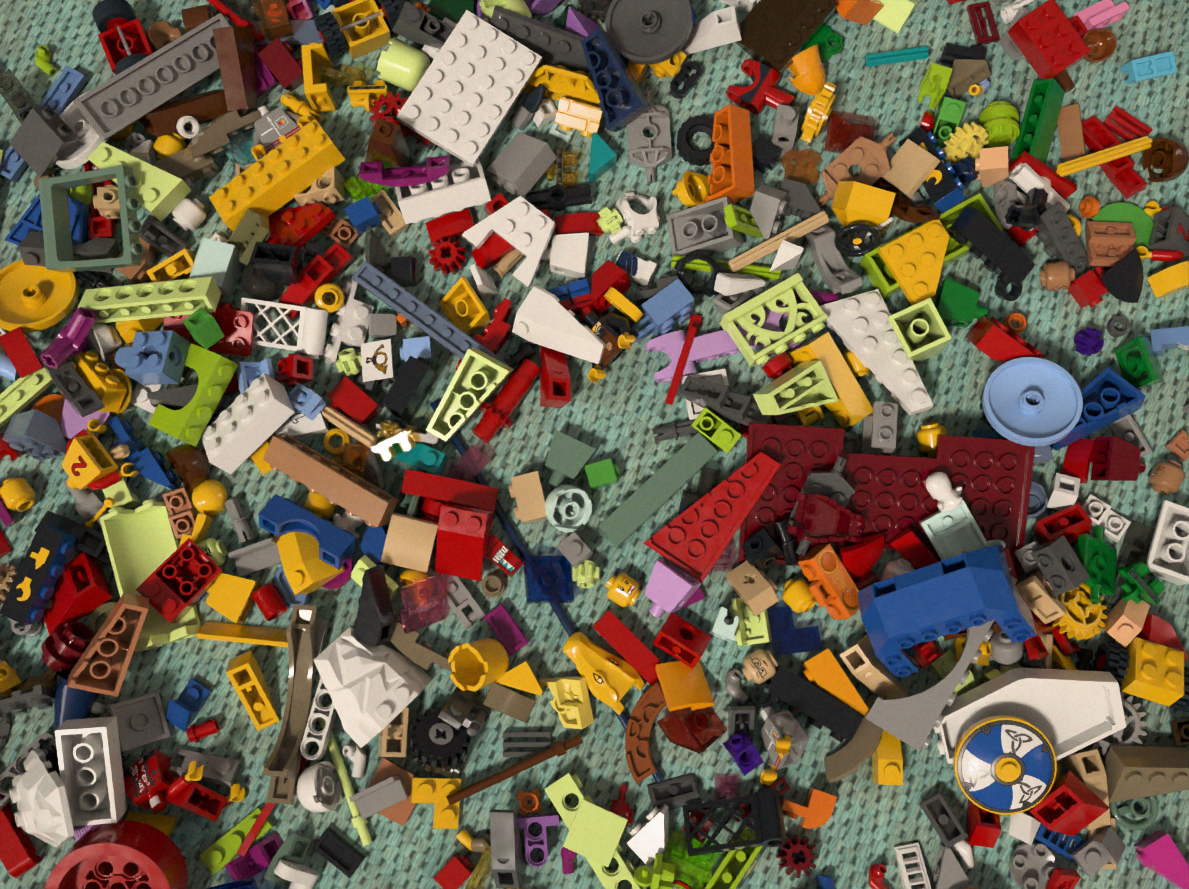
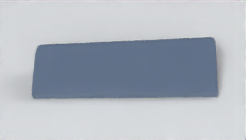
(304, 33)

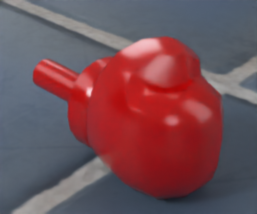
(621, 807)

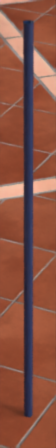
(523, 551)

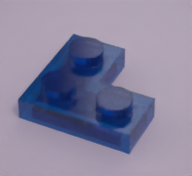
(787, 638)

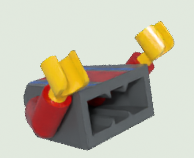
(1169, 234)

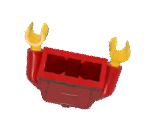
(198, 799)

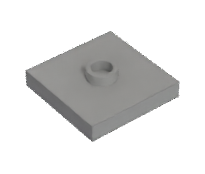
(140, 721)

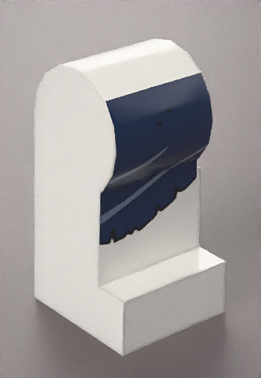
(636, 268)

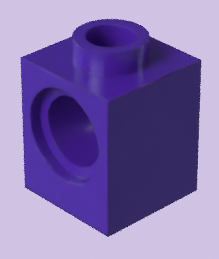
(743, 752)

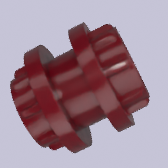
(66, 645)

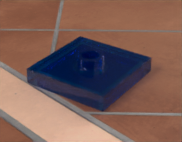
(548, 579)

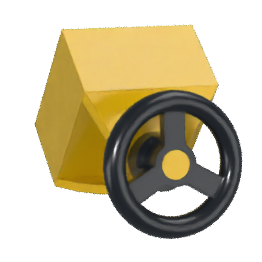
(859, 211)

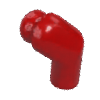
(876, 876)

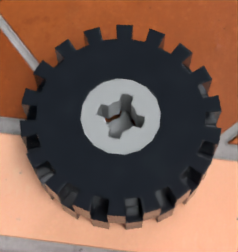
(434, 750)

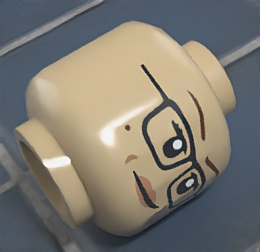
(759, 666)

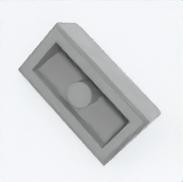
(1129, 431)

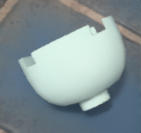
(568, 508)

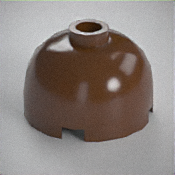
(1167, 155)
(190, 464)

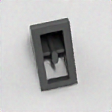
(741, 719)

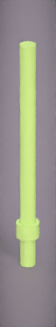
(357, 820)

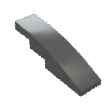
(722, 401)

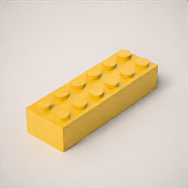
(278, 175)

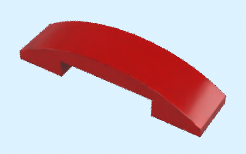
(99, 225)
(495, 248)

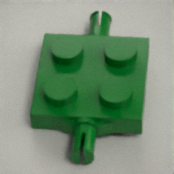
(1099, 563)

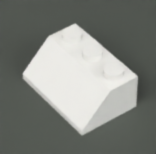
(1170, 545)

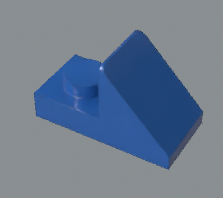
(185, 708)

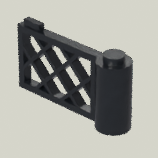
(766, 816)

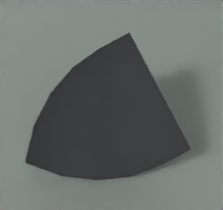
(1125, 278)

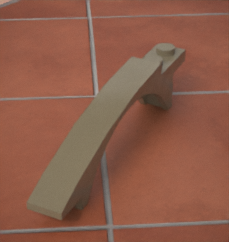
(286, 757)

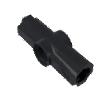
(572, 196)

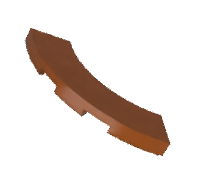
(639, 730)

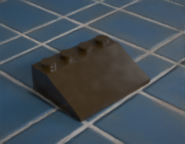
(782, 28)

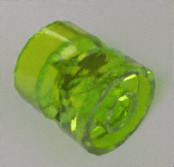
(360, 188)

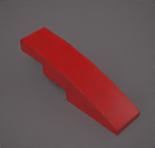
(1119, 171)
(449, 490)
(628, 646)

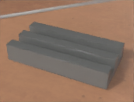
(506, 744)

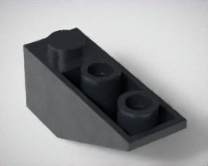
(375, 611)

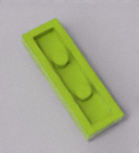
(741, 220)
(227, 846)

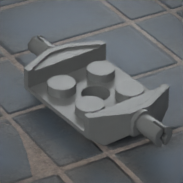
(828, 484)

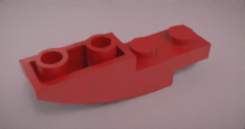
(316, 273)
(497, 331)

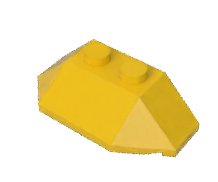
(564, 82)

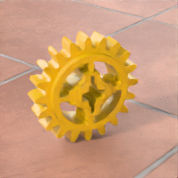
(818, 112)
(1077, 610)

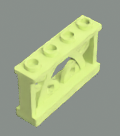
(783, 292)

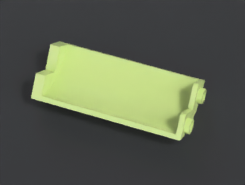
(137, 546)

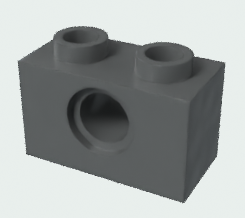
(1060, 565)

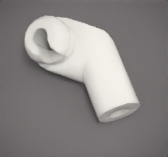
(358, 757)

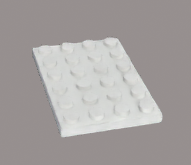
(469, 88)

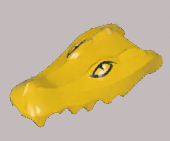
(605, 674)

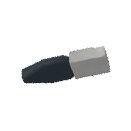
(529, 106)

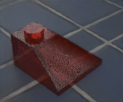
(845, 129)
(692, 729)

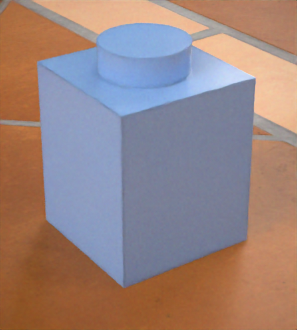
(417, 347)

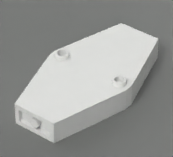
(1065, 705)

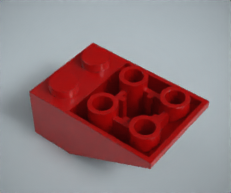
(997, 343)
(180, 581)
(76, 592)

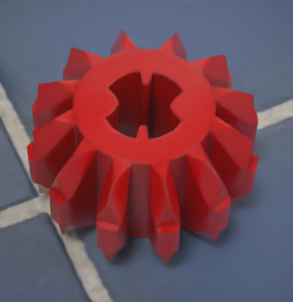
(445, 264)

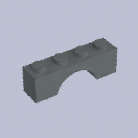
(97, 248)

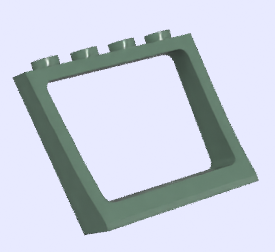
(57, 220)

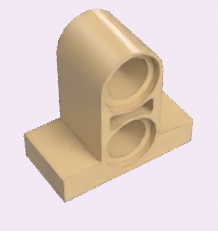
(1041, 597)

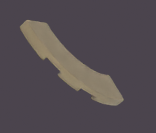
(855, 752)

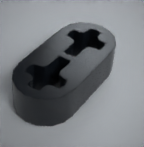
(682, 77)

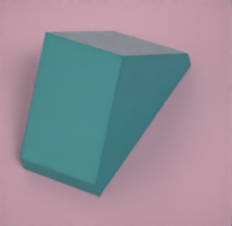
(601, 158)

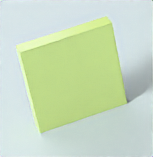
(595, 833)

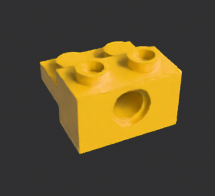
(173, 268)

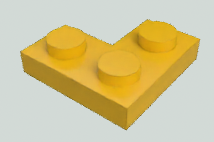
(435, 791)

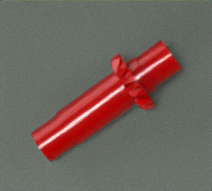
(498, 412)

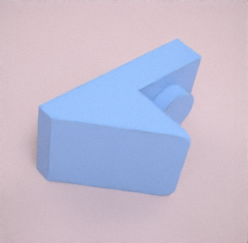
(306, 401)

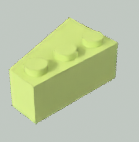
(796, 389)

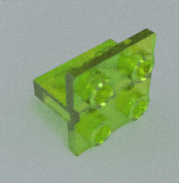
(692, 869)

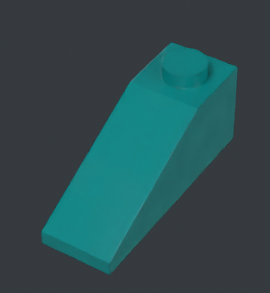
(422, 458)

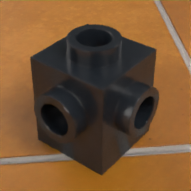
(761, 550)

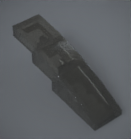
(1133, 549)

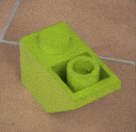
(717, 430)

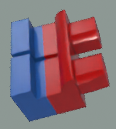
(579, 295)

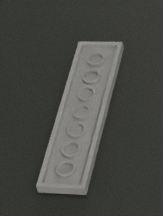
(152, 80)

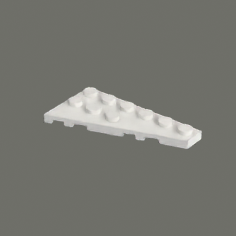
(868, 334)

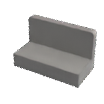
(256, 557)
(380, 796)

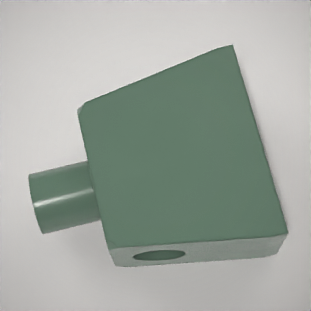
(567, 458)

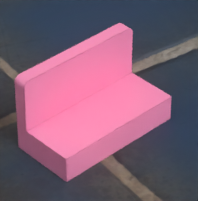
(1102, 14)

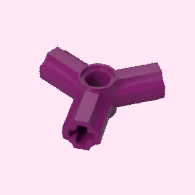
(71, 339)

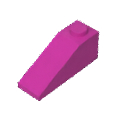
(1163, 857)

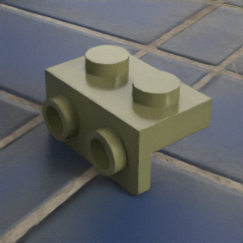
(251, 229)

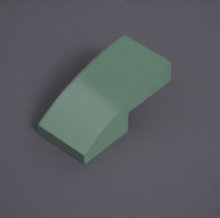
(292, 849)

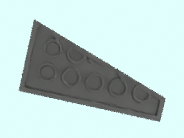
(549, 42)
(23, 700)

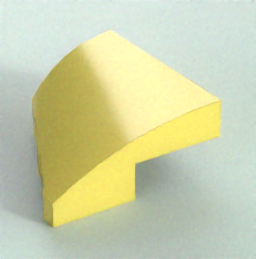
(570, 700)

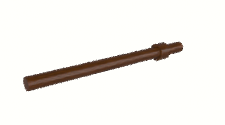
(559, 748)

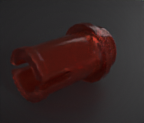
(867, 580)

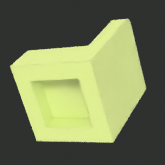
(122, 496)

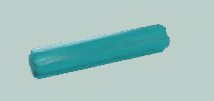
(896, 56)

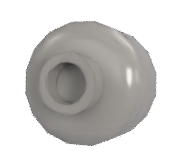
(1004, 650)

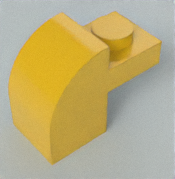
(1170, 280)

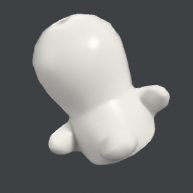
(940, 488)
(348, 523)

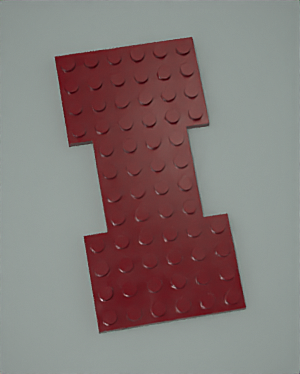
(892, 487)

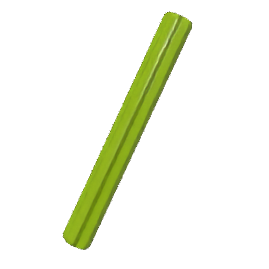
(758, 270)

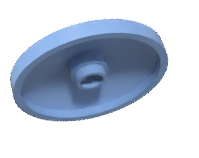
(1032, 401)

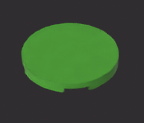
(1129, 213)

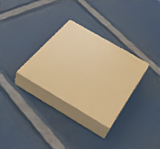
(910, 168)

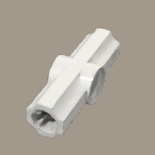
(1028, 179)

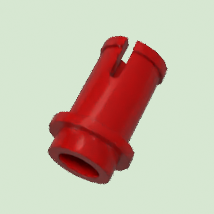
(202, 730)

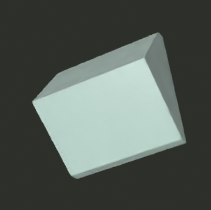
(218, 261)

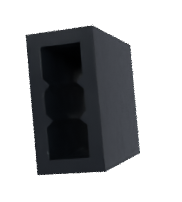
(409, 388)

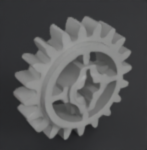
(1132, 716)

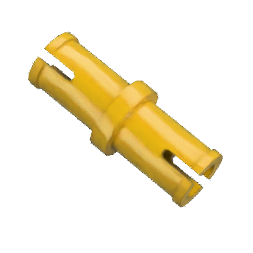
(299, 107)

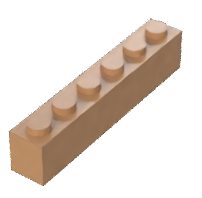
(330, 480)

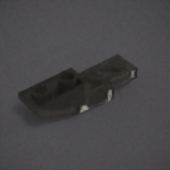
(16, 95)

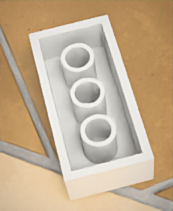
(454, 191)
(247, 423)
(92, 770)

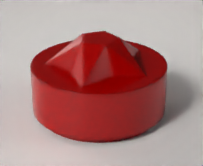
(927, 121)

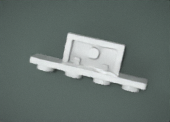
(350, 325)

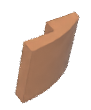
(1108, 242)
(401, 811)

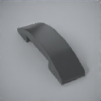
(74, 389)

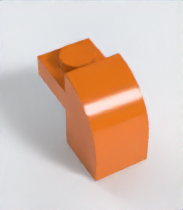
(815, 812)

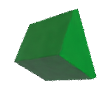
(1139, 363)

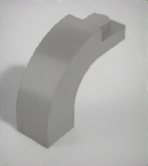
(830, 262)

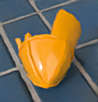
(808, 71)

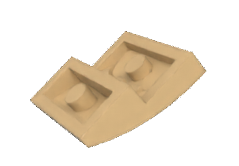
(409, 542)

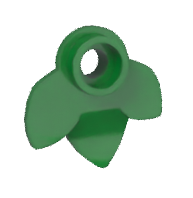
(823, 38)

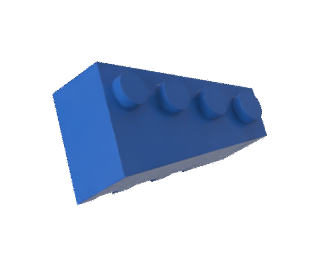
(1104, 402)

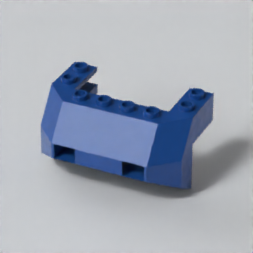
(942, 602)

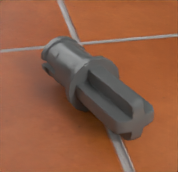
(674, 431)

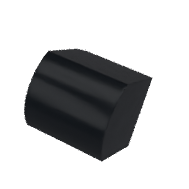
(404, 271)

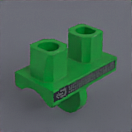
(1147, 591)

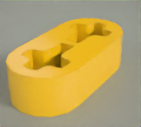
(623, 305)

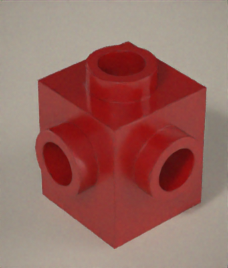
(295, 369)

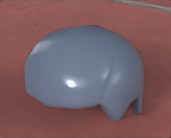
(1037, 500)

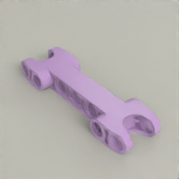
(708, 346)

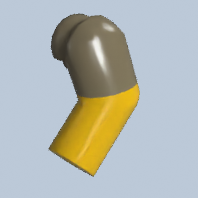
(474, 844)

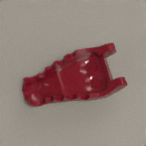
(824, 520)

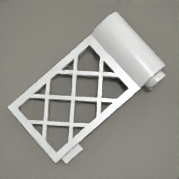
(310, 333)

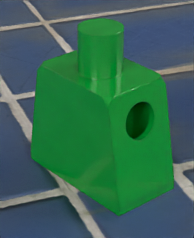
(958, 304)

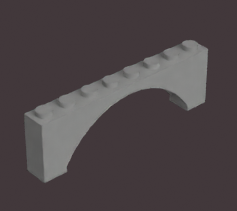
(914, 716)

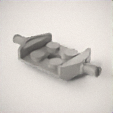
(653, 151)

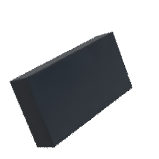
(339, 852)

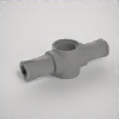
(88, 503)

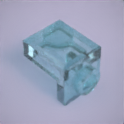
(238, 149)

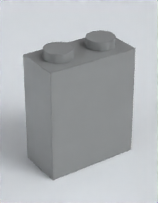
(521, 164)

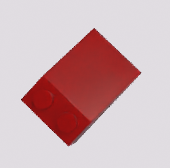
(462, 541)

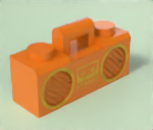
(831, 582)

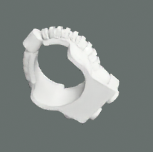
(640, 223)

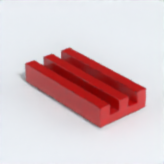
(1128, 123)

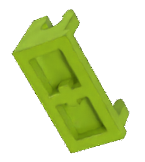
(934, 83)

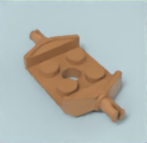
(862, 151)

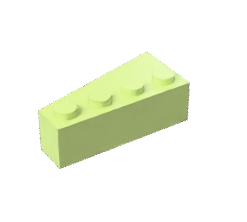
(156, 189)
(470, 387)

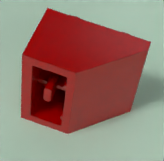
(1069, 806)

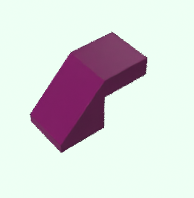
(255, 859)

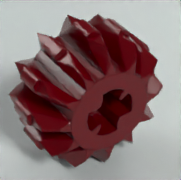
(797, 865)

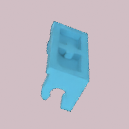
(1150, 67)

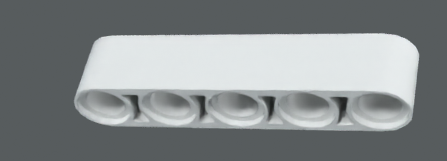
(311, 734)

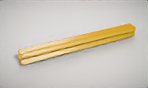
(1104, 156)

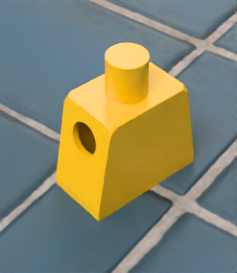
(232, 596)

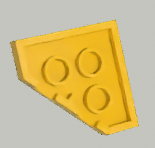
(917, 260)

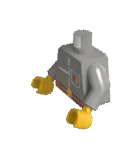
(274, 129)
(783, 740)

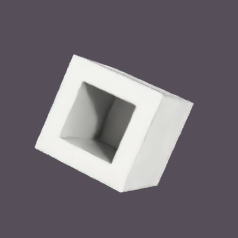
(1063, 492)

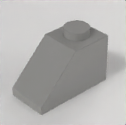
(948, 871)

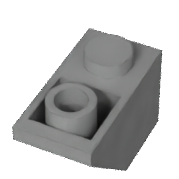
(767, 208)

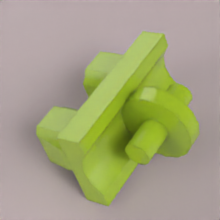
(659, 877)

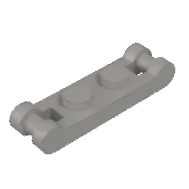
(458, 597)

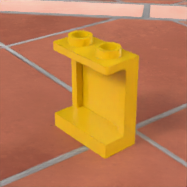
(317, 94)

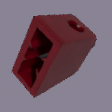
(1116, 460)

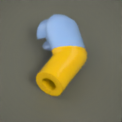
(979, 89)

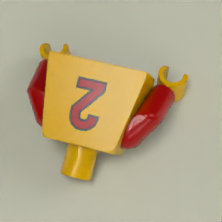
(90, 463)

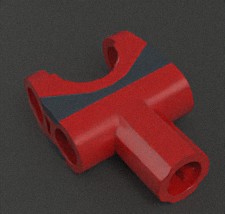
(761, 91)

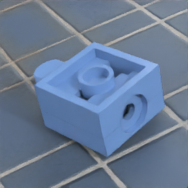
(664, 311)
(154, 357)

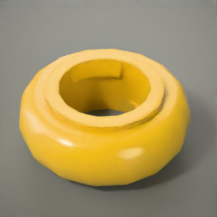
(328, 437)

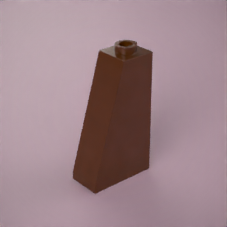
(237, 66)
(200, 106)
(388, 145)

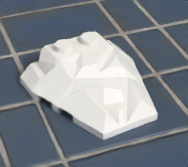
(368, 684)
(42, 801)

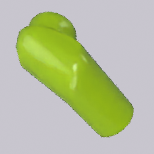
(43, 59)

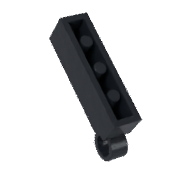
(994, 249)
(811, 702)

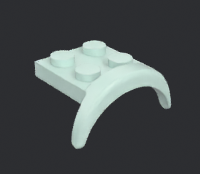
(955, 531)

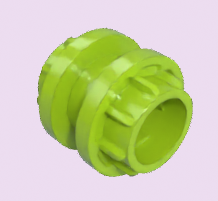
(1000, 123)

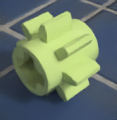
(610, 221)
(349, 361)
(586, 574)

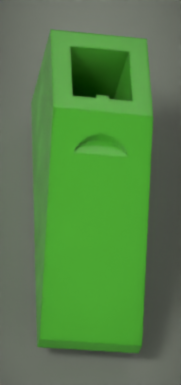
(947, 119)

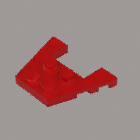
(1037, 649)

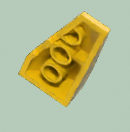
(302, 564)

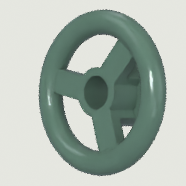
(1144, 809)

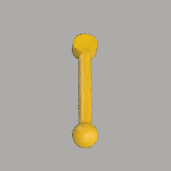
(108, 502)

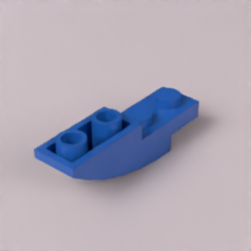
(145, 459)

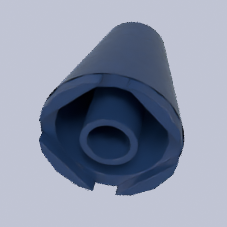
(70, 702)

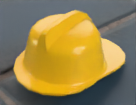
(692, 189)

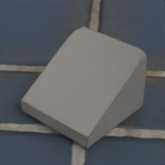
(382, 325)

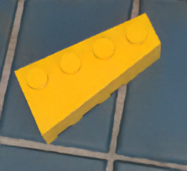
(852, 402)

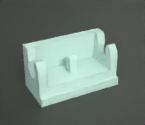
(720, 626)

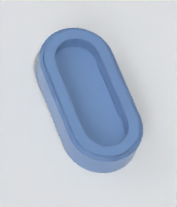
(287, 592)

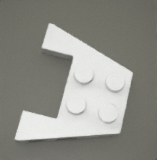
(522, 228)

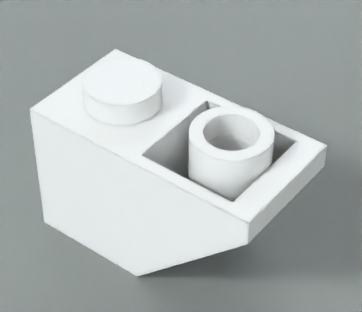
(652, 835)

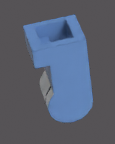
(1169, 339)

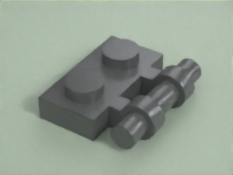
(457, 709)

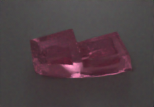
(468, 465)

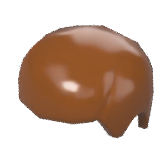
(1100, 42)

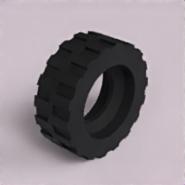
(687, 129)

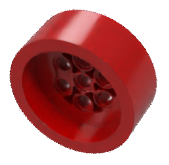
(121, 843)

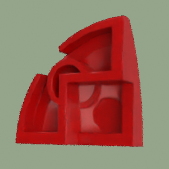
(862, 557)

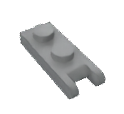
(216, 769)

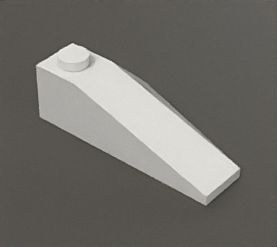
(549, 324)

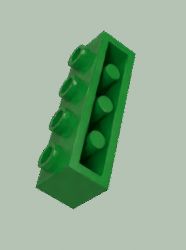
(1040, 119)

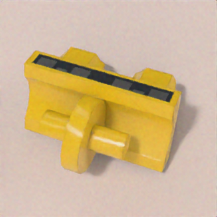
(364, 95)

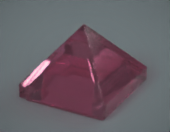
(726, 787)

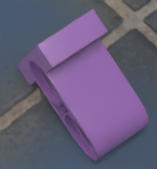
(537, 841)

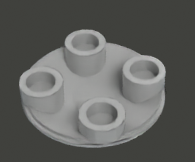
(1032, 865)

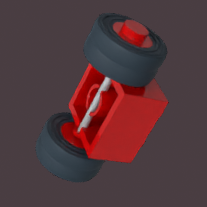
(121, 34)

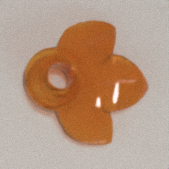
(804, 169)

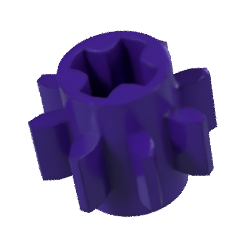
(1088, 341)

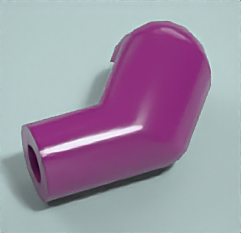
(568, 860)

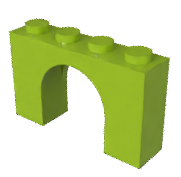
(213, 378)

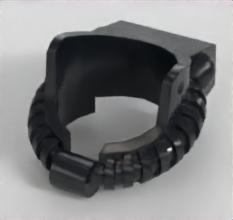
(707, 288)

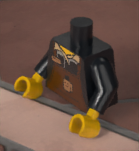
(617, 336)

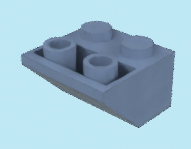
(35, 434)

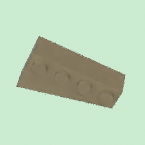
(1145, 771)

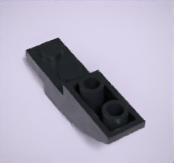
(87, 539)

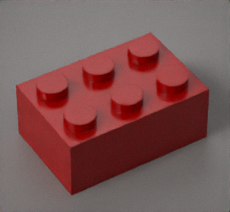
(1048, 40)

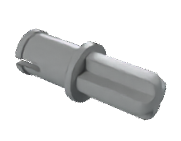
(239, 520)

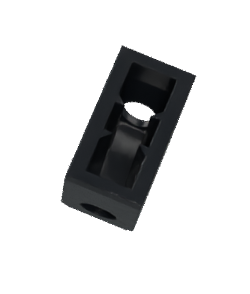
(277, 262)

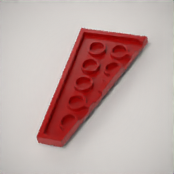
(706, 527)

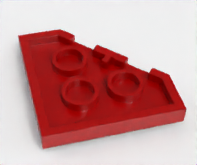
(298, 224)

